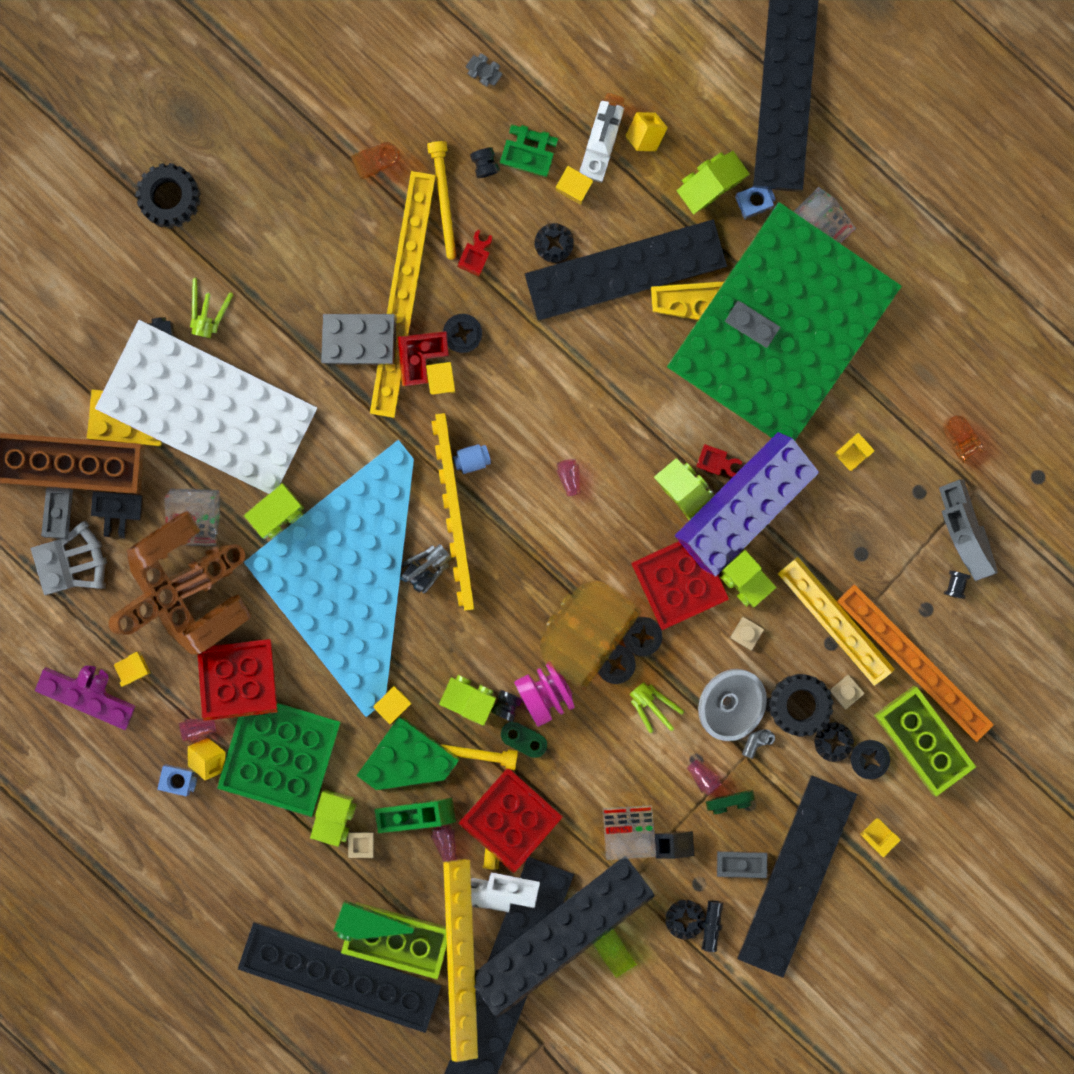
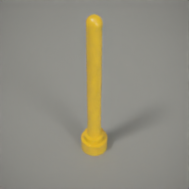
(437, 152)
(507, 759)

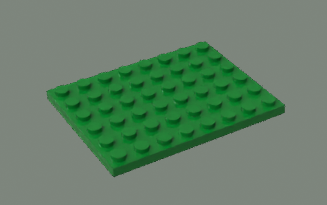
(824, 308)

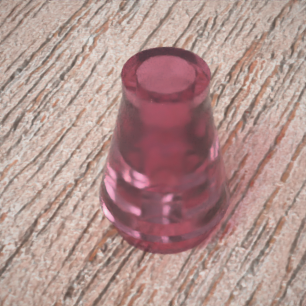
(569, 475)
(195, 729)
(704, 778)
(444, 841)

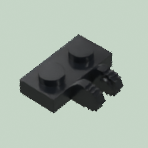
(116, 506)

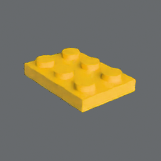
(107, 428)

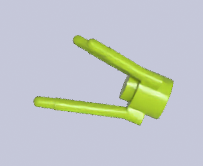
(203, 325)
(643, 696)

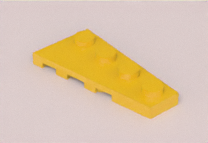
(683, 300)

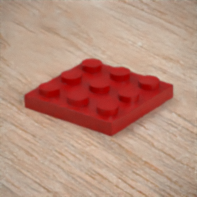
(677, 585)
(237, 680)
(510, 820)

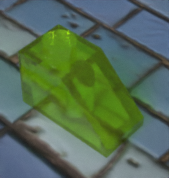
(614, 953)

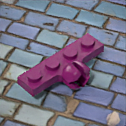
(86, 695)

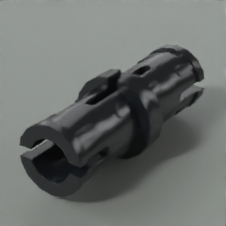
(712, 926)

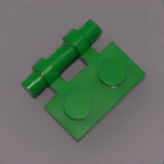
(525, 157)

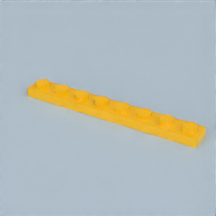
(450, 501)
(460, 960)

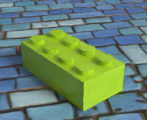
(924, 741)
(413, 952)

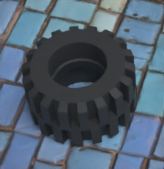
(158, 177)
(822, 711)

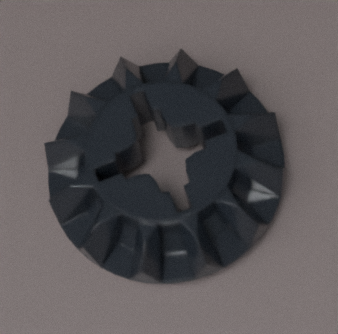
(554, 254)
(468, 323)
(649, 646)
(619, 676)
(824, 748)
(881, 756)
(676, 911)

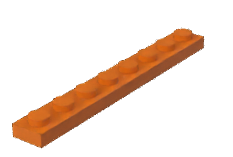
(915, 663)

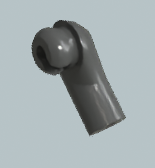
(757, 740)

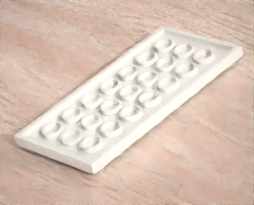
(206, 407)

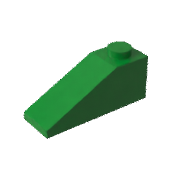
(415, 815)
(363, 923)

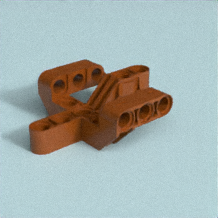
(190, 634)

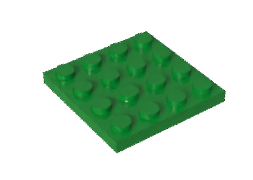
(280, 758)

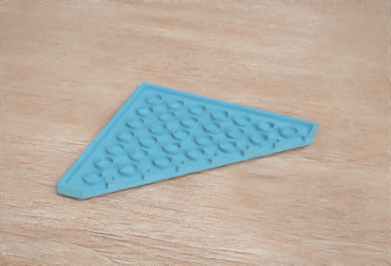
(341, 573)

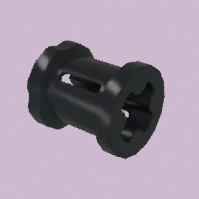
(957, 584)

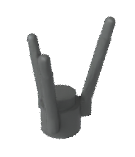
(437, 558)

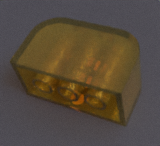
(587, 631)

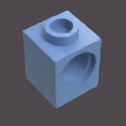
(747, 208)
(166, 784)

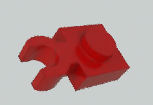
(474, 255)
(714, 460)

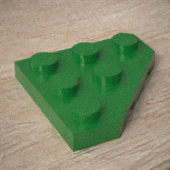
(406, 758)

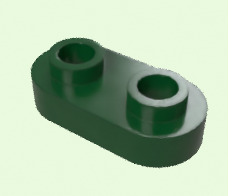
(524, 739)
(720, 804)

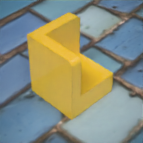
(646, 131)
(573, 185)
(440, 378)
(854, 452)
(131, 669)
(392, 704)
(206, 758)
(880, 837)

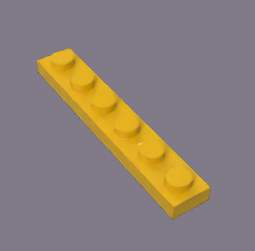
(836, 621)

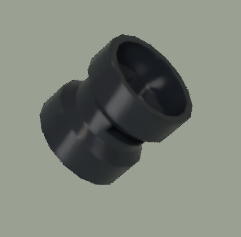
(484, 162)
(420, 580)
(504, 711)

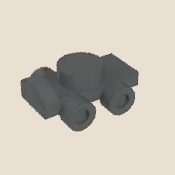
(488, 73)

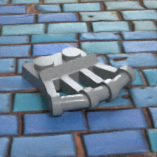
(54, 566)

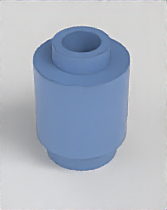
(472, 458)

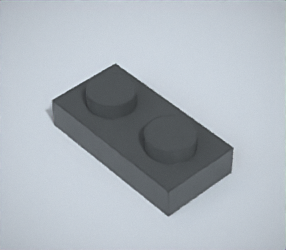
(752, 324)
(57, 513)
(742, 864)

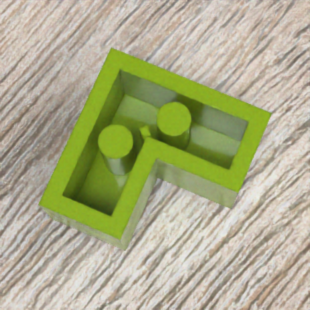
(712, 180)
(683, 488)
(273, 511)
(747, 579)
(468, 700)
(332, 816)

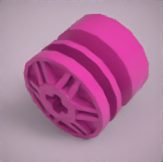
(544, 694)

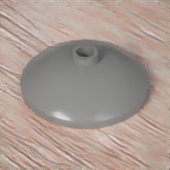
(739, 712)

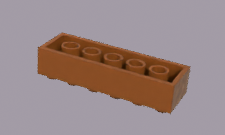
(71, 463)

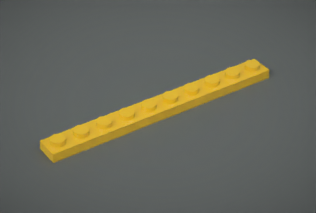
(404, 286)

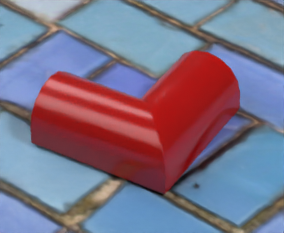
(415, 351)

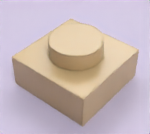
(746, 633)
(846, 692)
(360, 844)

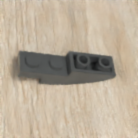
(965, 532)

